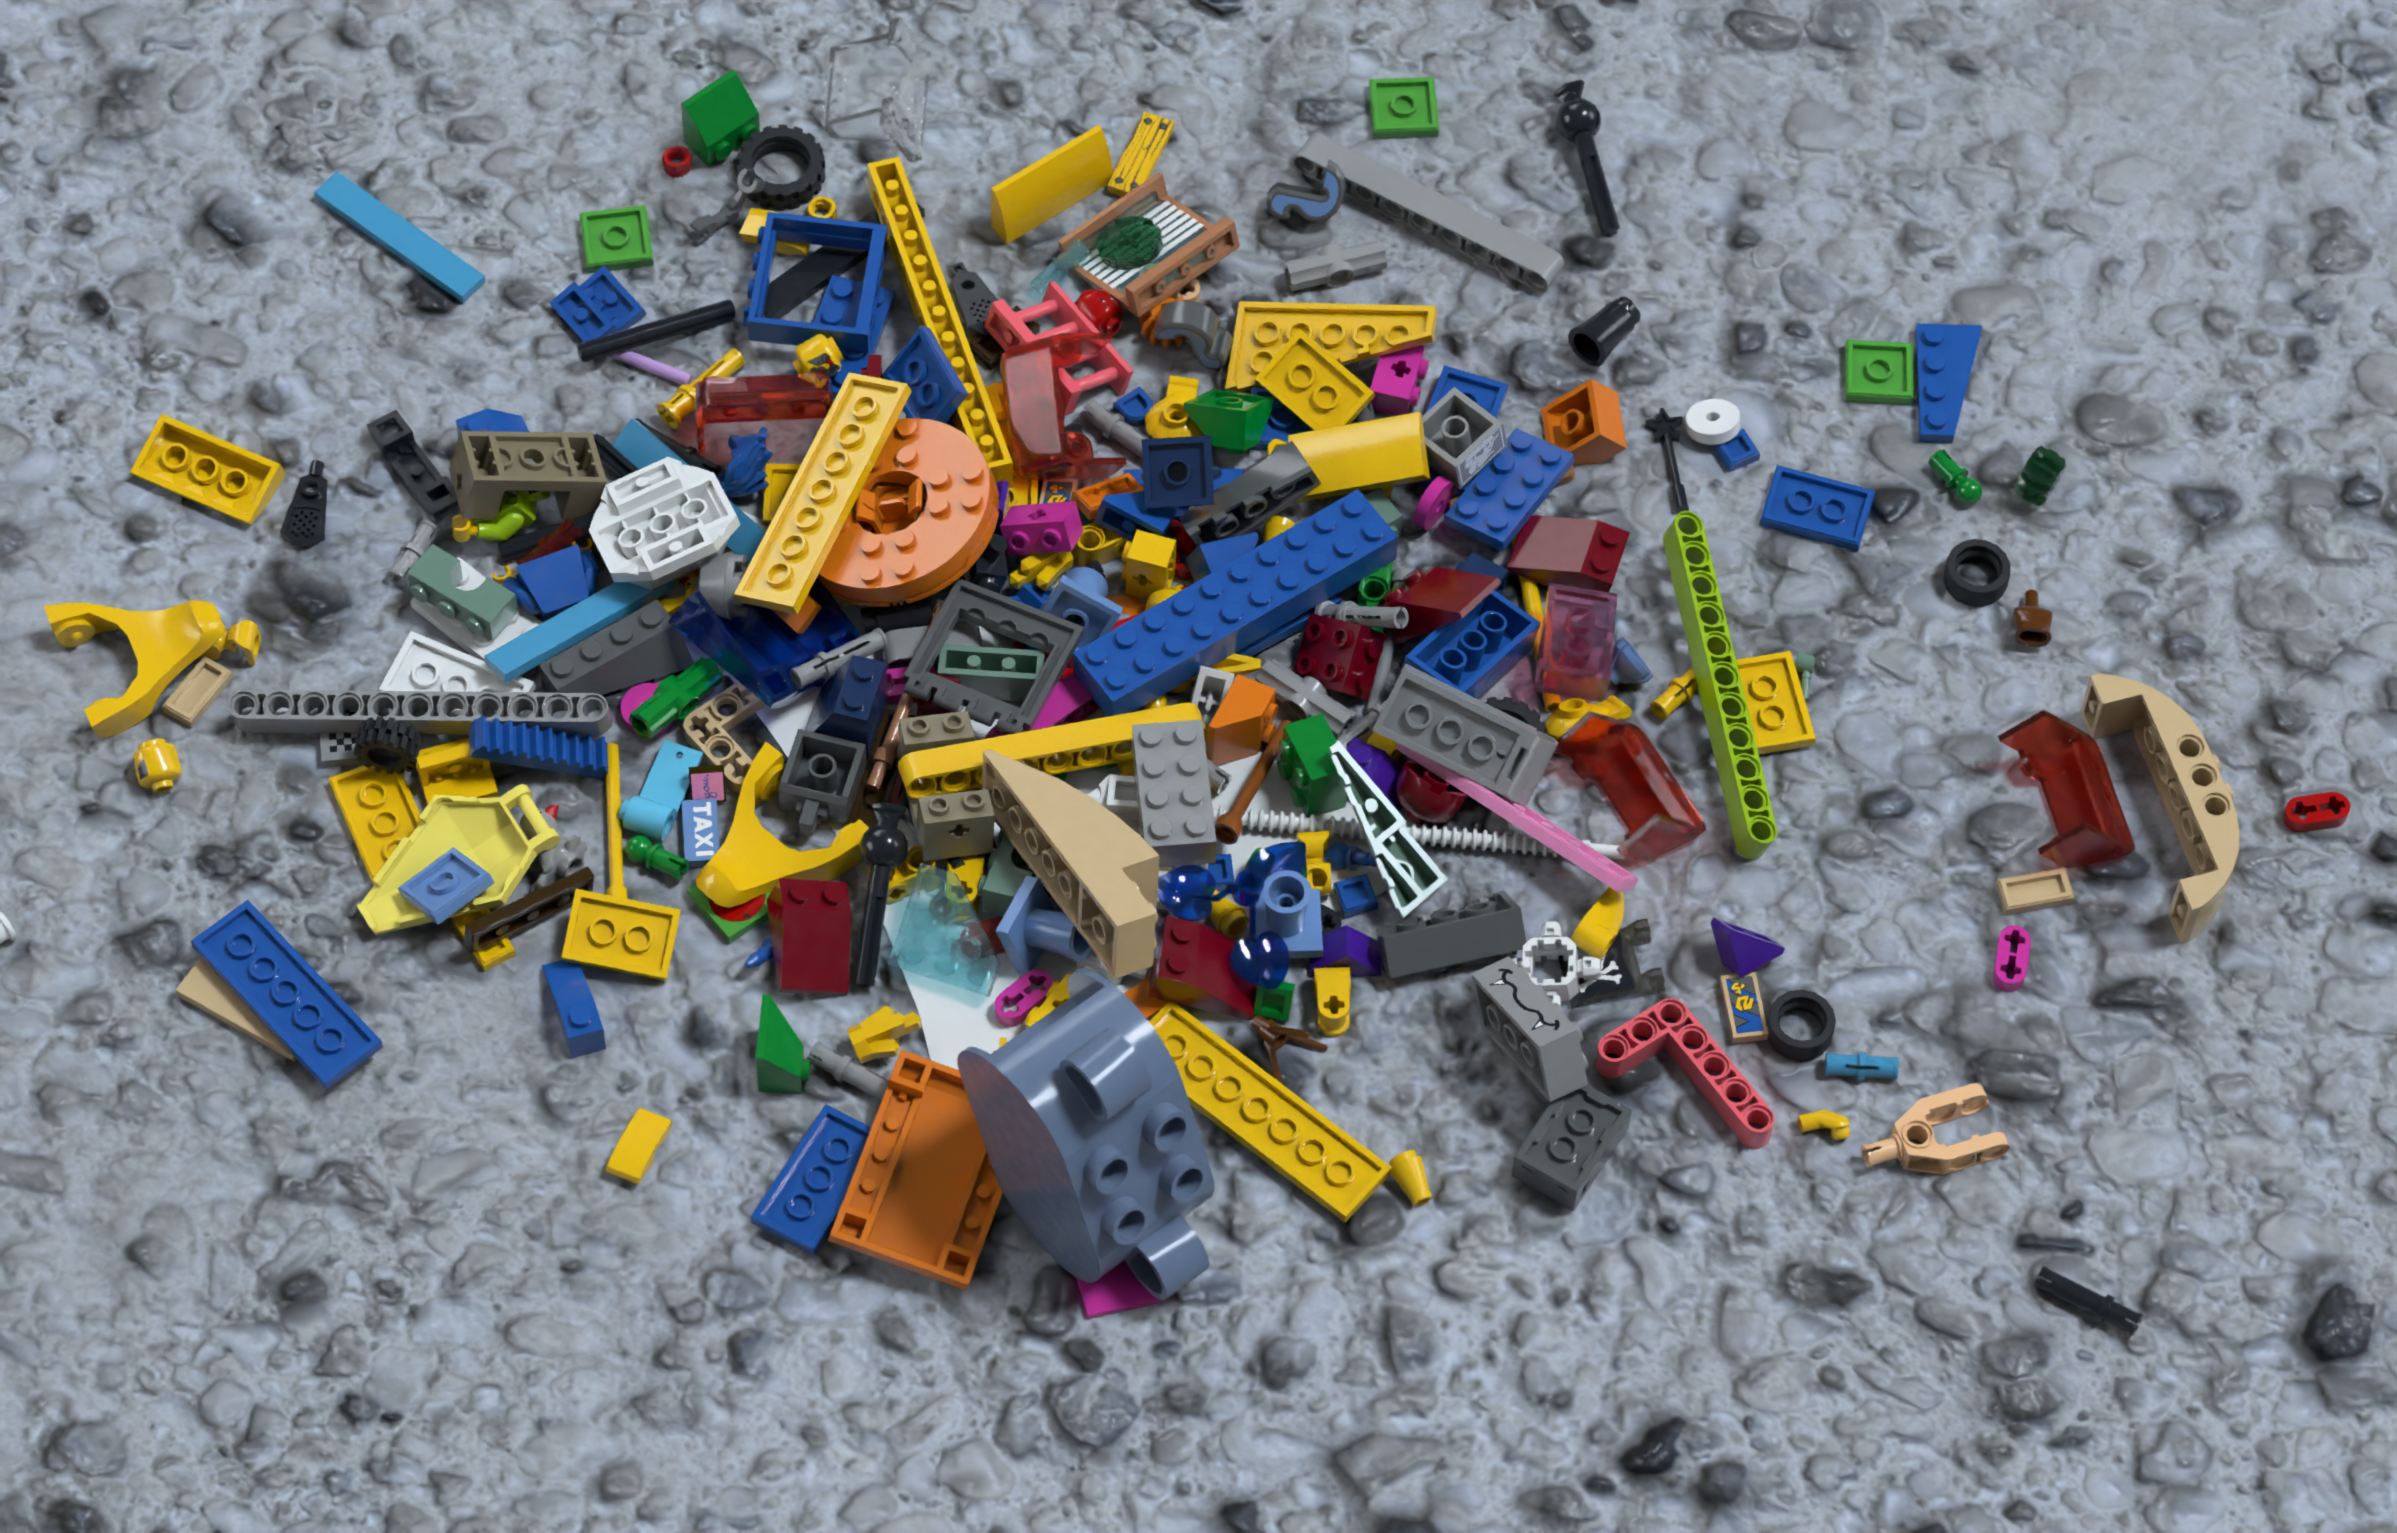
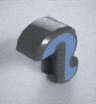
(1308, 202)
(1200, 328)

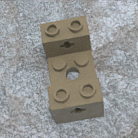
(496, 462)
(951, 822)

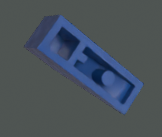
(575, 1008)

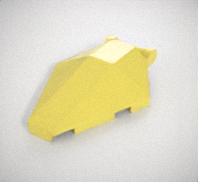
(479, 830)

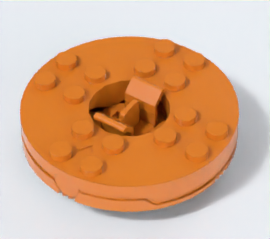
(916, 518)

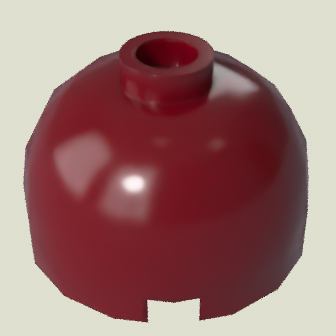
(1427, 795)

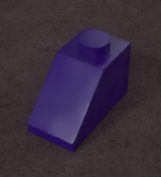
(1378, 767)

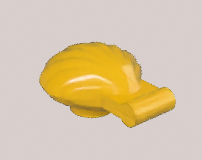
(1168, 416)
(1574, 709)

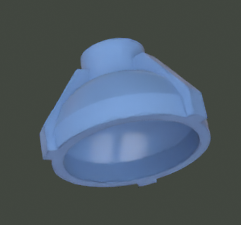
(1628, 665)

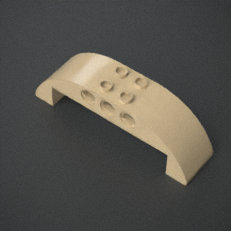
(2187, 783)

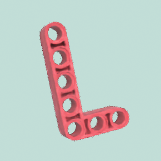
(1693, 1062)

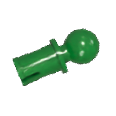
(1967, 489)
(641, 849)

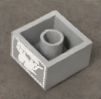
(1461, 437)

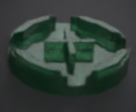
(1129, 243)

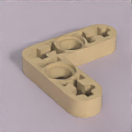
(716, 730)

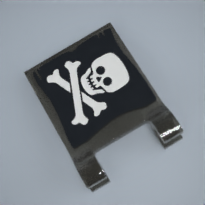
(1619, 969)

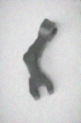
(707, 225)

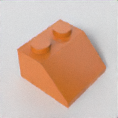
(1586, 423)
(1242, 721)

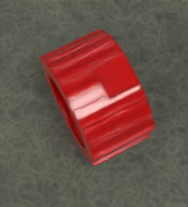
(680, 169)

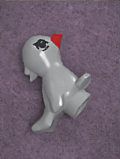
(560, 860)

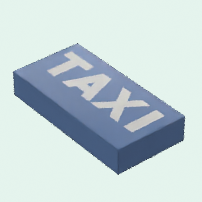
(700, 830)

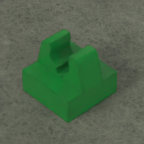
(1275, 1002)

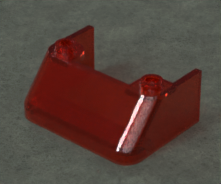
(760, 399)
(1035, 410)
(1635, 782)
(2075, 788)

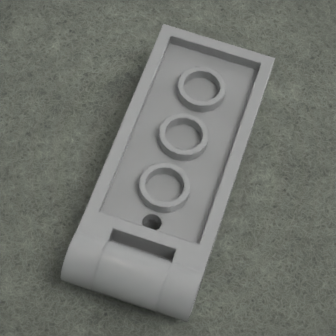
(1465, 735)

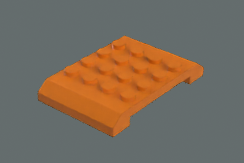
(922, 1178)

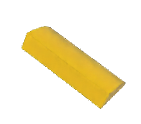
(1051, 185)
(1365, 455)
(208, 470)

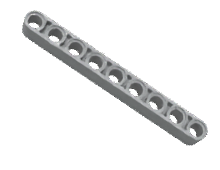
(1432, 214)

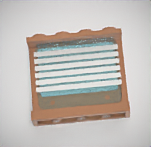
(1188, 248)

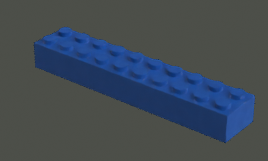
(1235, 605)

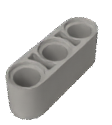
(906, 641)

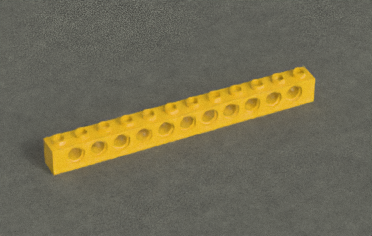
(935, 307)

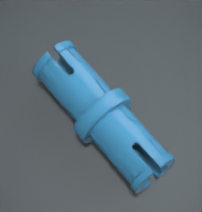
(1886, 1066)

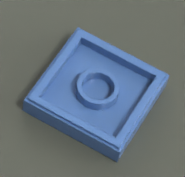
(445, 885)

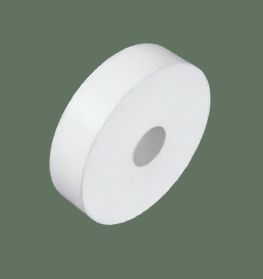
(1713, 421)

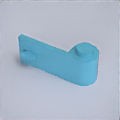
(663, 792)

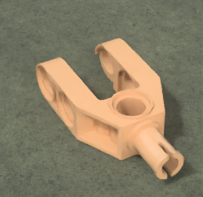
(1930, 1155)

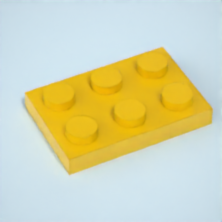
(1314, 384)
(1775, 702)
(621, 934)

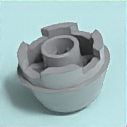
(719, 581)

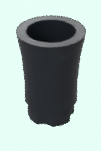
(1604, 331)
(898, 616)

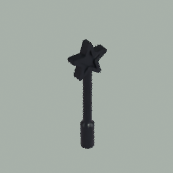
(1666, 429)

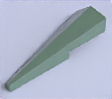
(1400, 859)

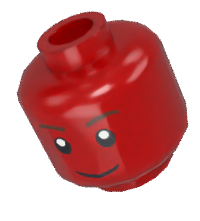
(1101, 310)

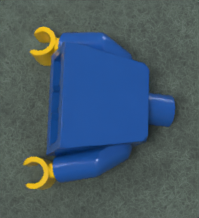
(553, 581)

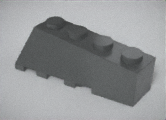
(1252, 497)

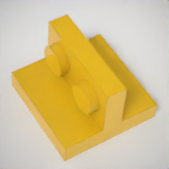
(451, 771)

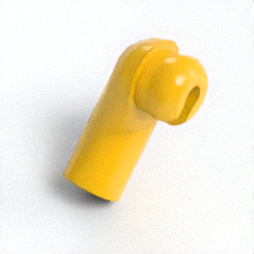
(1825, 1119)

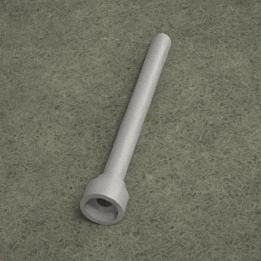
(1381, 675)

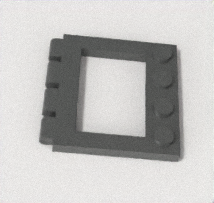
(1009, 619)

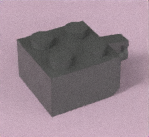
(821, 778)

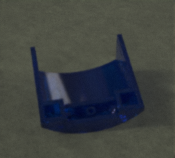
(764, 647)

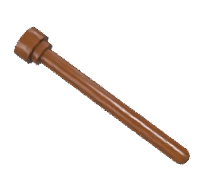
(1229, 825)

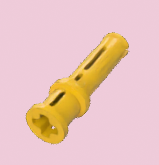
(684, 401)

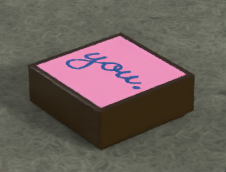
(707, 782)

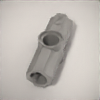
(1335, 265)
(1305, 697)

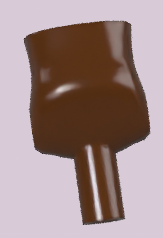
(2032, 622)

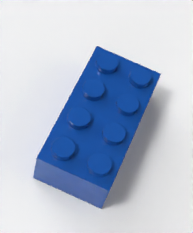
(1478, 647)

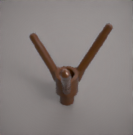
(1276, 1036)

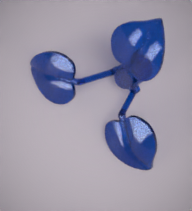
(1191, 888)

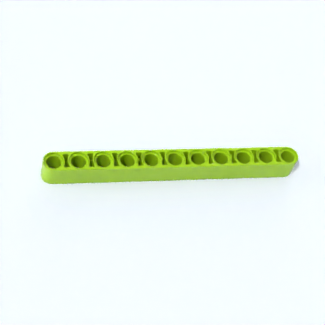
(1719, 685)

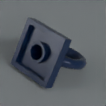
(1178, 472)

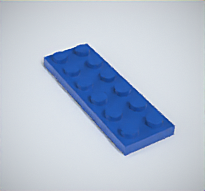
(287, 994)

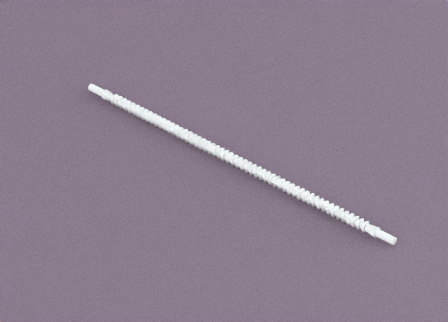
(1422, 834)

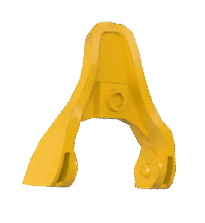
(161, 642)
(754, 859)

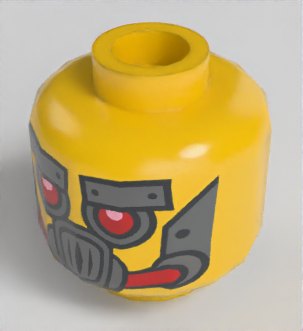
(818, 355)

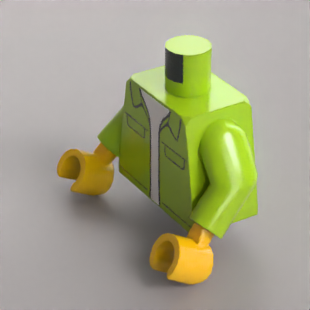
(514, 513)

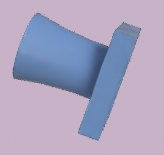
(1083, 601)
(1292, 912)
(1034, 926)

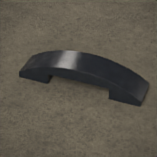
(412, 465)

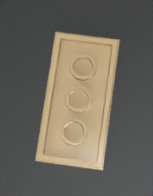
(211, 994)

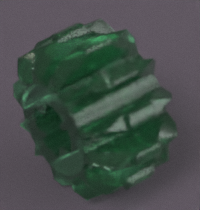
(2040, 475)

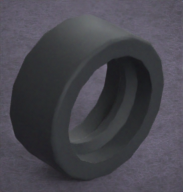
(1979, 551)
(1807, 1002)

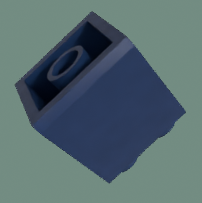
(852, 702)

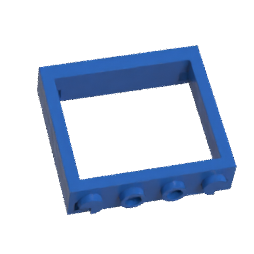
(818, 232)

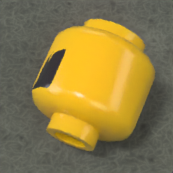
(157, 765)

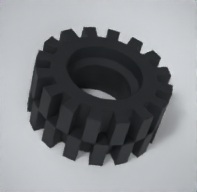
(387, 745)

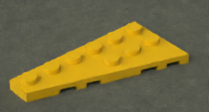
(1343, 330)

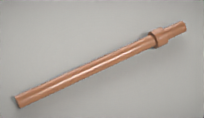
(885, 755)

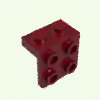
(1340, 655)

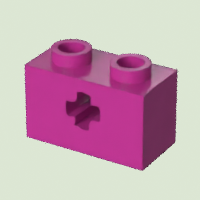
(1397, 380)
(1042, 528)

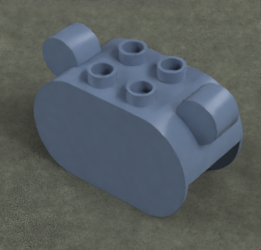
(1095, 1138)

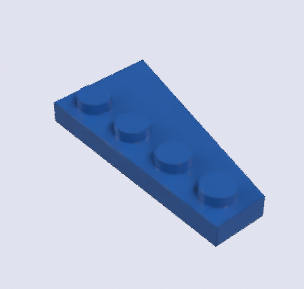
(1942, 374)

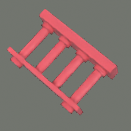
(1010, 330)

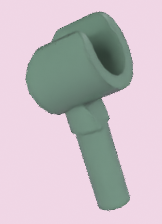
(1805, 664)

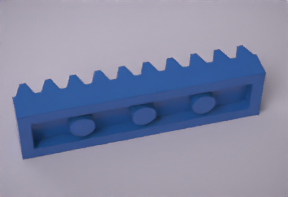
(538, 748)

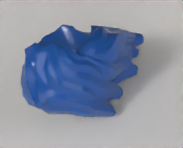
(747, 467)

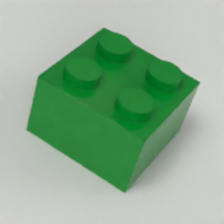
(1309, 766)

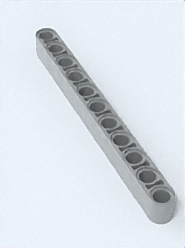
(407, 703)

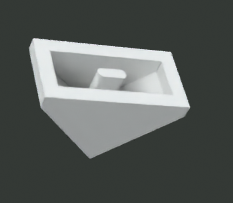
(1210, 691)

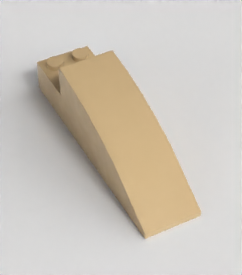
(1083, 857)

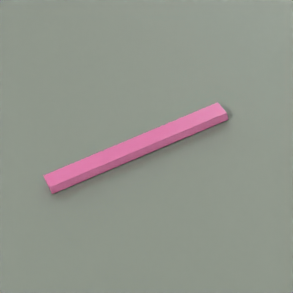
(1535, 826)

